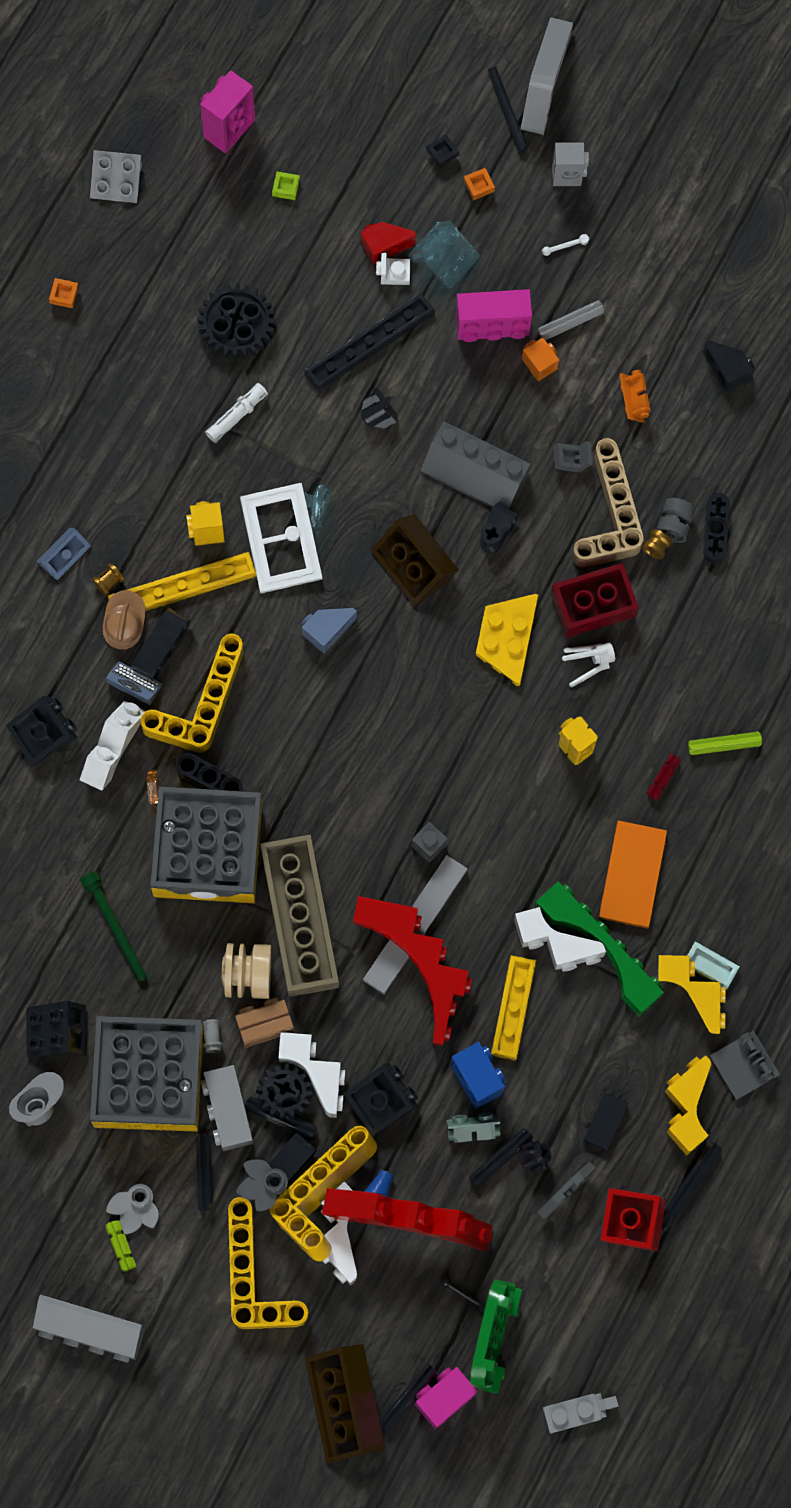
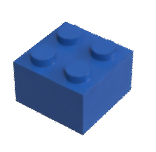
(478, 1075)

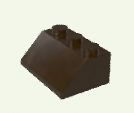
(414, 559)

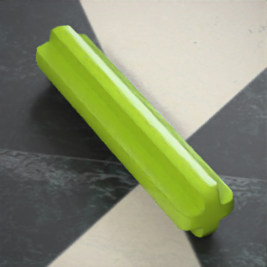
(725, 743)

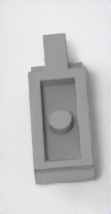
(577, 1412)

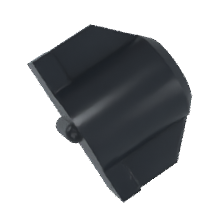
(377, 410)

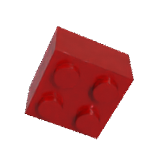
(633, 1219)

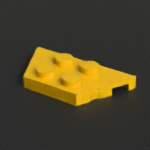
(506, 635)

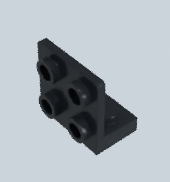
(56, 1029)

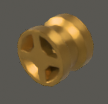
(657, 544)

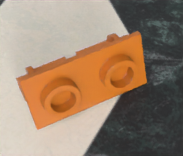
(636, 405)

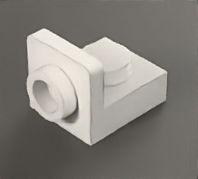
(393, 270)

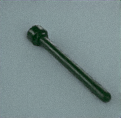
(93, 884)

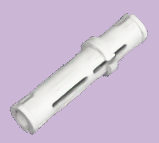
(241, 408)

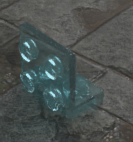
(445, 253)

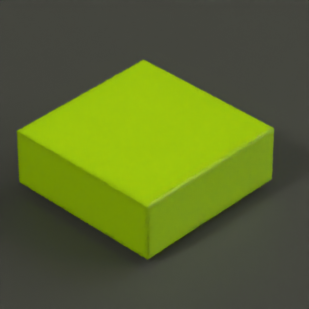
(286, 185)

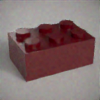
(594, 600)

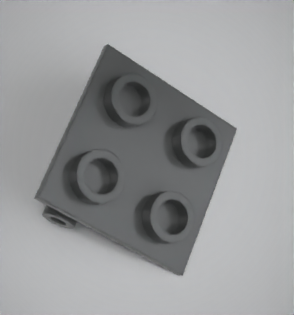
(744, 1065)

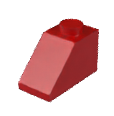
(386, 239)

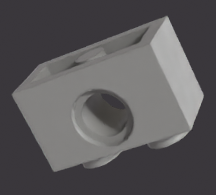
(569, 164)

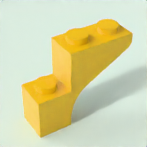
(705, 995)
(685, 1093)

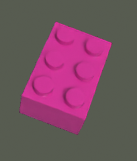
(227, 111)
(493, 315)

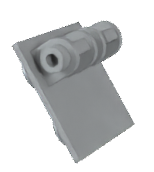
(115, 176)

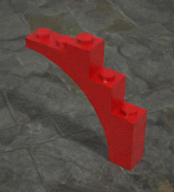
(443, 982)
(408, 1216)

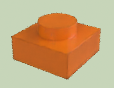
(479, 184)
(63, 293)

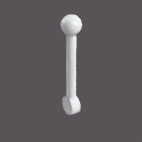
(582, 240)

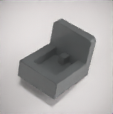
(573, 457)

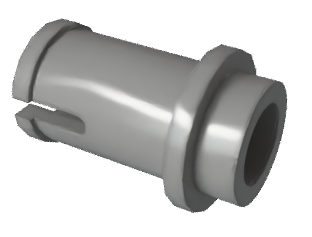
(212, 1036)

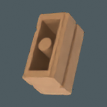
(264, 1022)

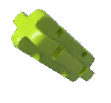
(120, 1246)

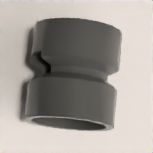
(675, 519)

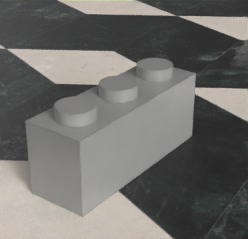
(226, 1108)

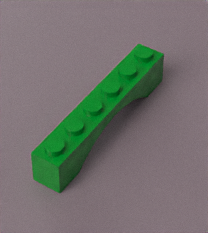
(564, 910)

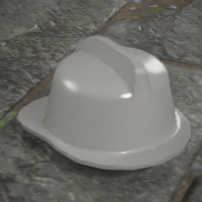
(37, 1099)

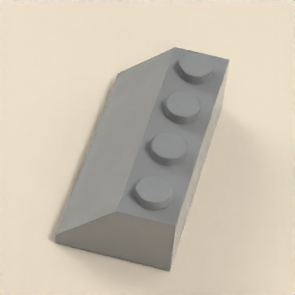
(89, 1328)

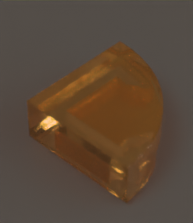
(152, 786)

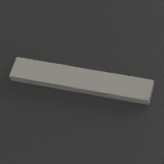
(429, 905)

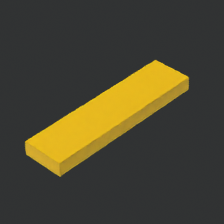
(513, 1008)

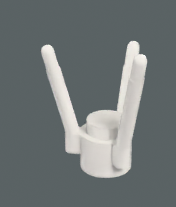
(600, 654)

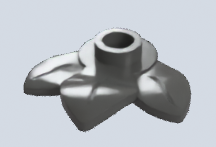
(258, 1186)

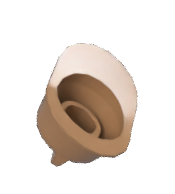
(124, 619)

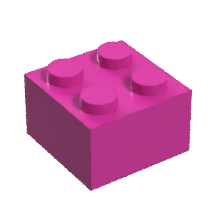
(445, 1397)

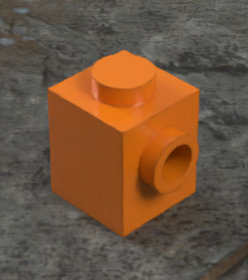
(540, 358)

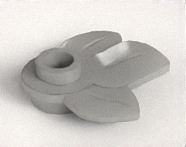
(132, 1212)

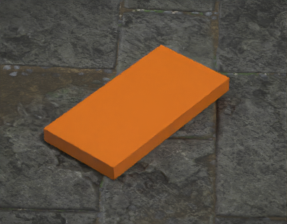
(632, 874)

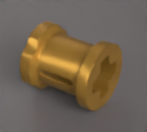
(108, 579)

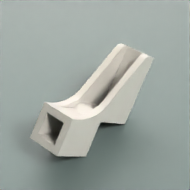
(112, 743)
(564, 948)
(324, 1075)
(341, 1254)

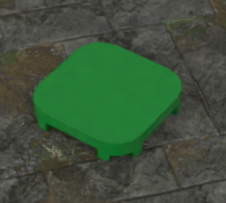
(501, 1302)

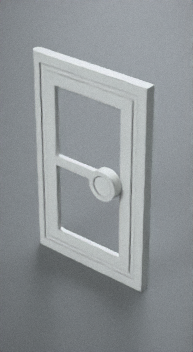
(292, 533)

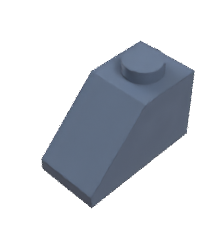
(327, 626)

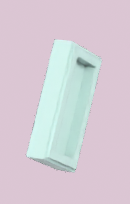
(712, 965)

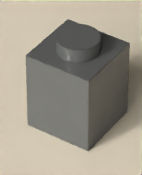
(429, 842)

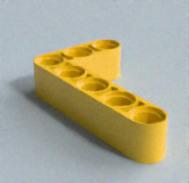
(206, 704)
(314, 1187)
(248, 1276)

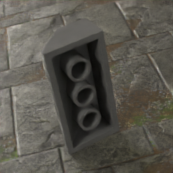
(475, 467)

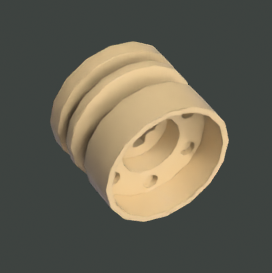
(247, 971)

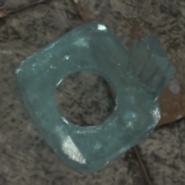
(318, 503)

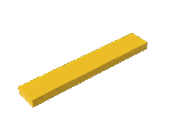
(195, 581)

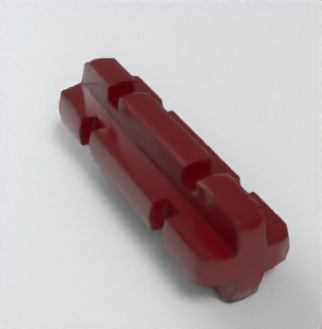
(663, 776)

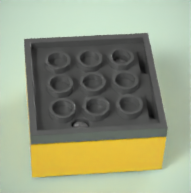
(206, 844)
(146, 1073)

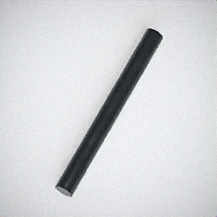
(507, 109)

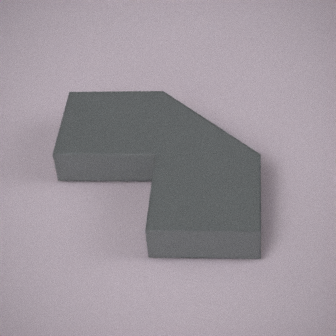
(573, 1184)

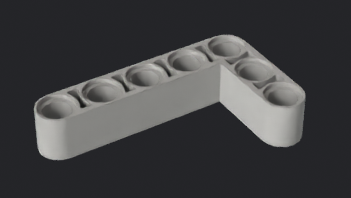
(545, 75)

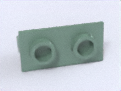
(464, 1126)

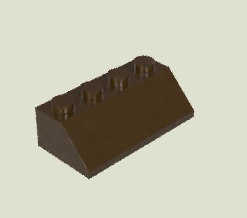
(345, 1403)

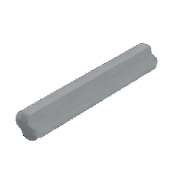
(571, 320)

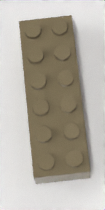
(299, 916)

